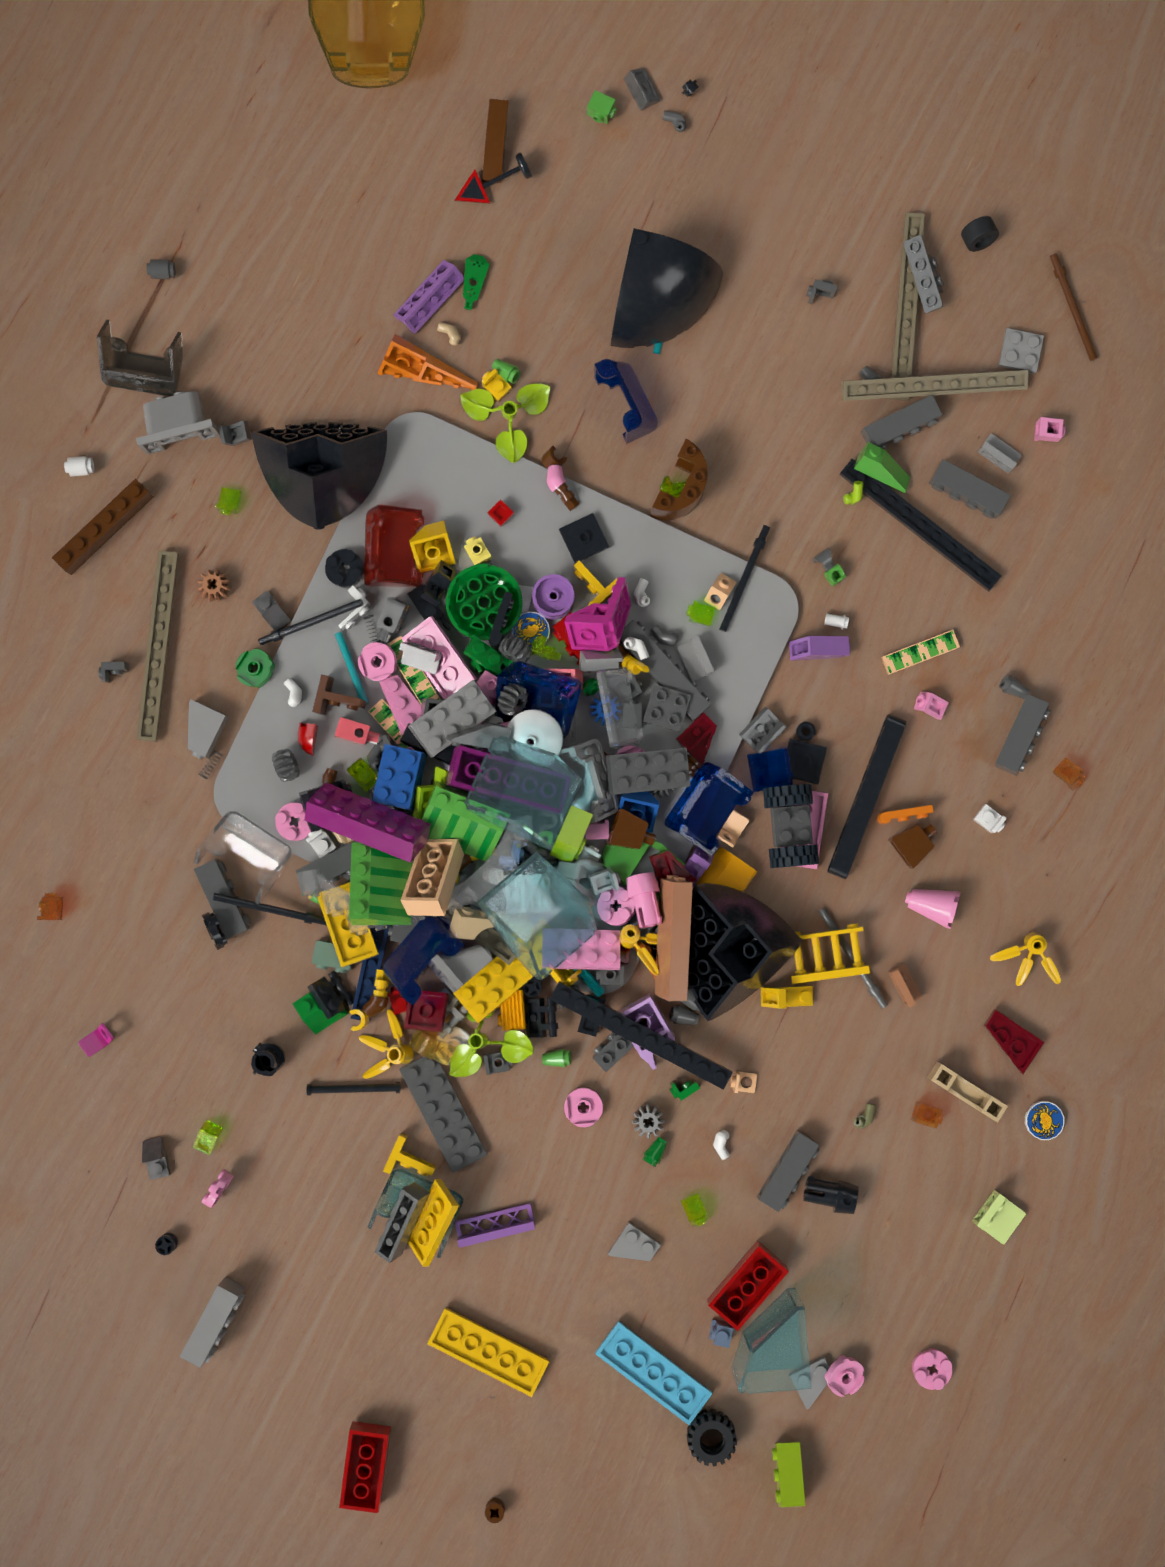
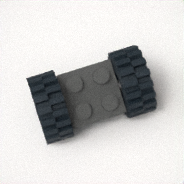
(791, 825)

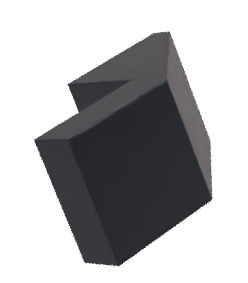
(438, 583)

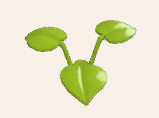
(512, 443)
(467, 1062)

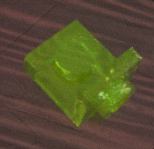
(672, 489)
(228, 501)
(700, 613)
(543, 651)
(363, 774)
(207, 1137)
(695, 1210)

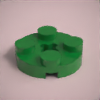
(264, 671)

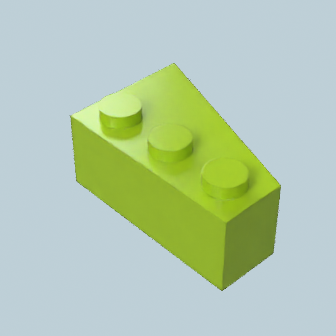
(570, 838)
(788, 1475)

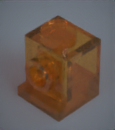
(50, 907)
(933, 1120)

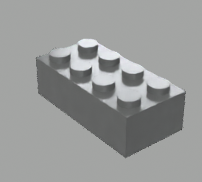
(648, 771)

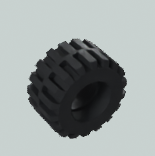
(715, 1453)

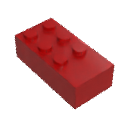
(747, 1285)
(365, 1467)

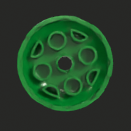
(472, 586)

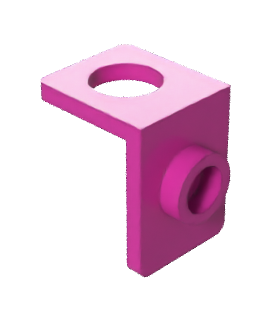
(96, 1040)

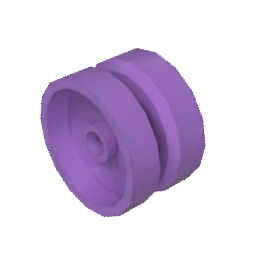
(553, 608)

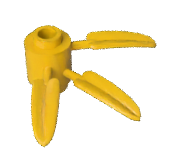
(630, 942)
(1027, 963)
(396, 1054)

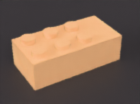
(433, 878)

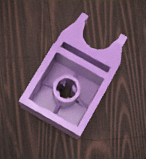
(648, 1008)

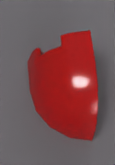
(307, 737)

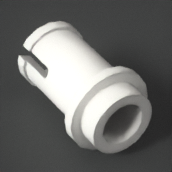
(837, 621)

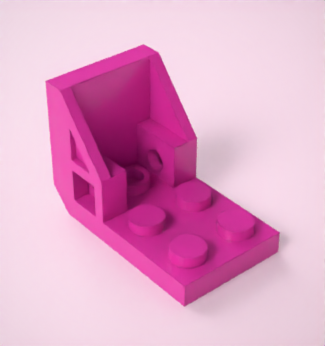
(600, 625)

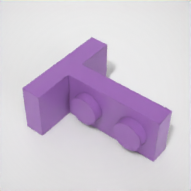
(698, 863)

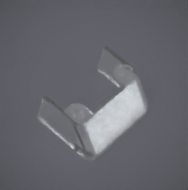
(618, 707)
(251, 843)

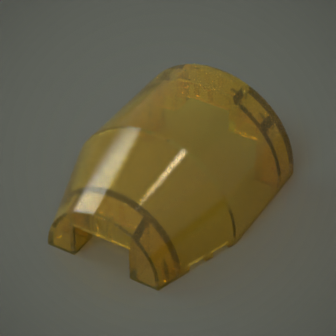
(368, 40)

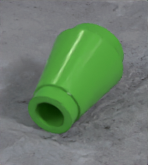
(507, 371)
(557, 1058)

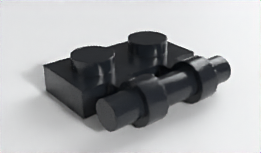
(326, 996)
(535, 1018)

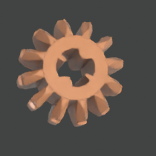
(219, 580)

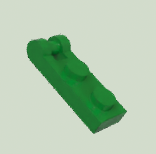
(486, 656)

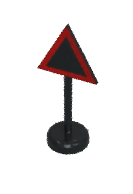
(474, 190)

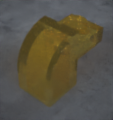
(431, 1047)

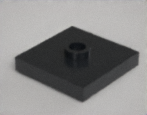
(584, 538)
(806, 760)

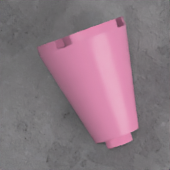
(934, 904)

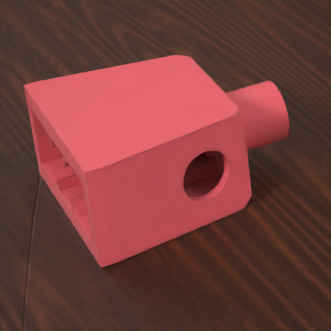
(346, 731)

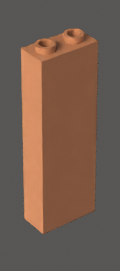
(673, 938)

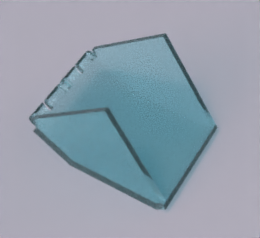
(524, 791)
(539, 915)
(774, 1349)

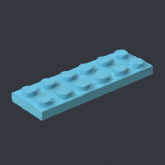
(653, 1372)

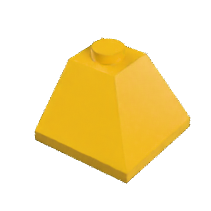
(432, 546)

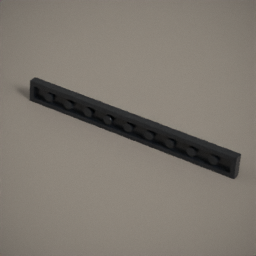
(923, 527)
(641, 1035)

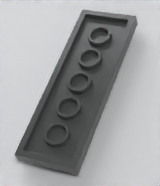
(443, 1112)

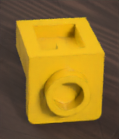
(495, 384)

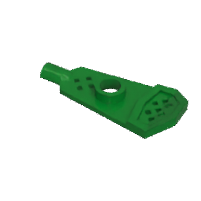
(476, 273)

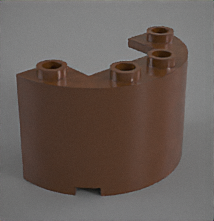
(693, 462)

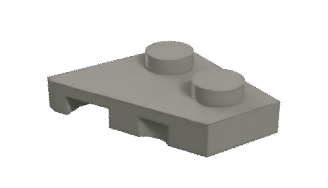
(634, 1244)
(818, 1383)

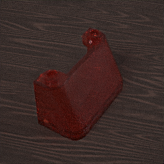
(388, 549)

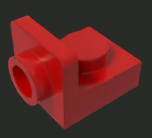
(398, 1003)

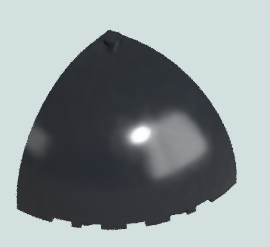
(662, 290)
(321, 468)
(733, 947)

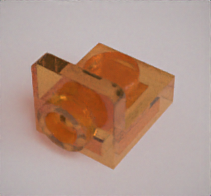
(1070, 774)

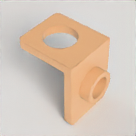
(722, 587)
(733, 828)
(736, 1082)

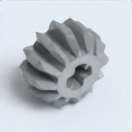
(650, 1127)

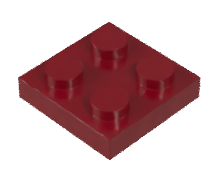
(427, 1012)

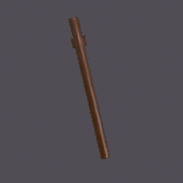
(1060, 273)

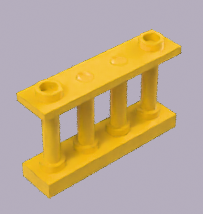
(839, 969)

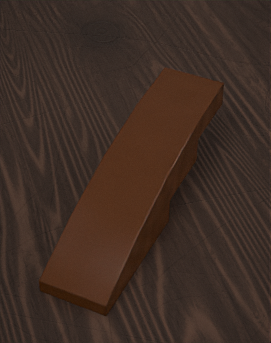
(495, 139)

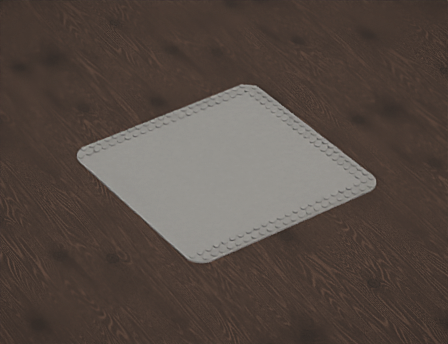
(459, 481)

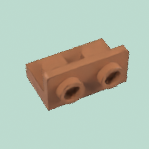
(905, 985)

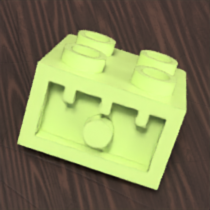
(998, 1217)

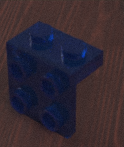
(770, 769)

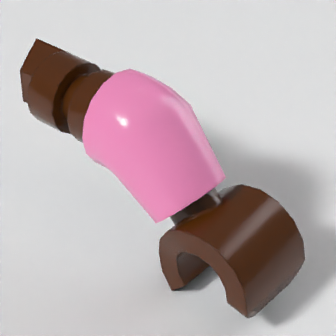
(556, 480)

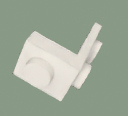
(361, 611)

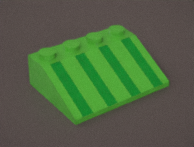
(453, 821)
(377, 887)

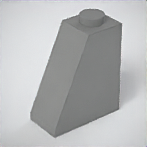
(204, 729)

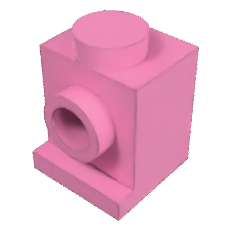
(1054, 425)
(597, 831)

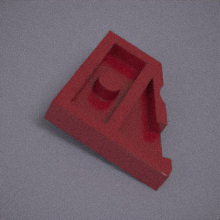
(698, 737)
(666, 864)

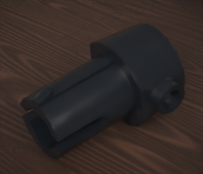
(274, 1053)
(839, 1195)

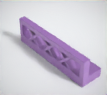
(430, 297)
(496, 1232)

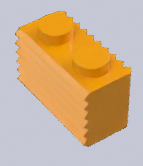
(513, 1012)

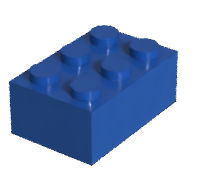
(399, 776)

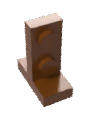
(325, 695)

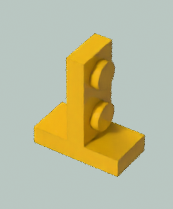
(594, 585)
(786, 996)
(407, 1160)

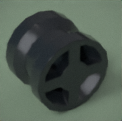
(531, 989)
(162, 1245)

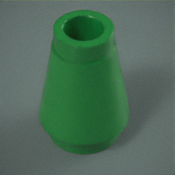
(655, 1152)

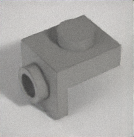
(604, 880)

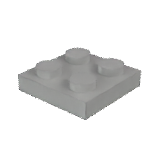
(1020, 350)

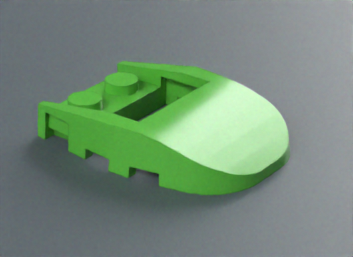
(625, 859)

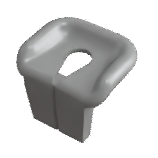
(581, 869)

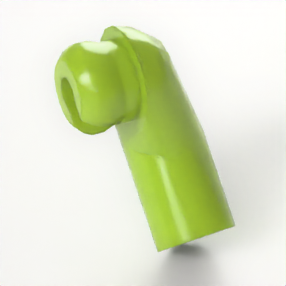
(856, 495)

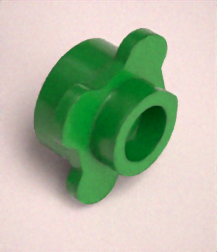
(590, 687)

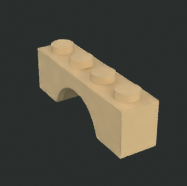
(468, 923)
(967, 1092)

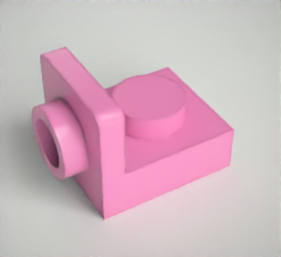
(931, 704)

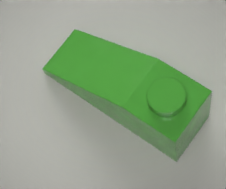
(882, 467)

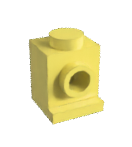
(482, 556)

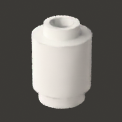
(79, 466)

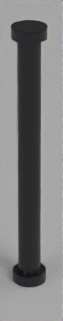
(353, 1088)

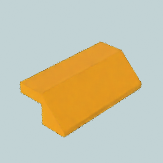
(728, 871)

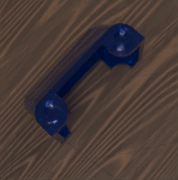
(641, 418)
(546, 689)
(707, 806)
(416, 952)

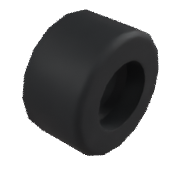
(980, 233)

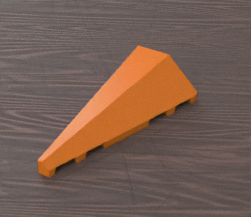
(409, 361)

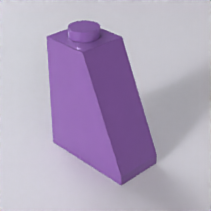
(819, 647)

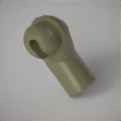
(866, 1118)

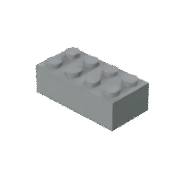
(456, 713)
(212, 1323)

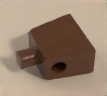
(629, 831)
(913, 844)

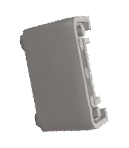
(590, 764)

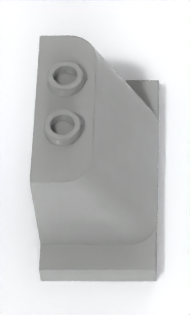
(175, 420)
(458, 969)

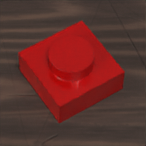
(500, 513)

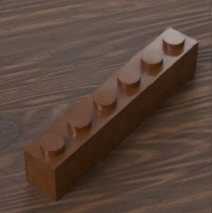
(102, 527)

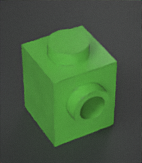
(601, 107)

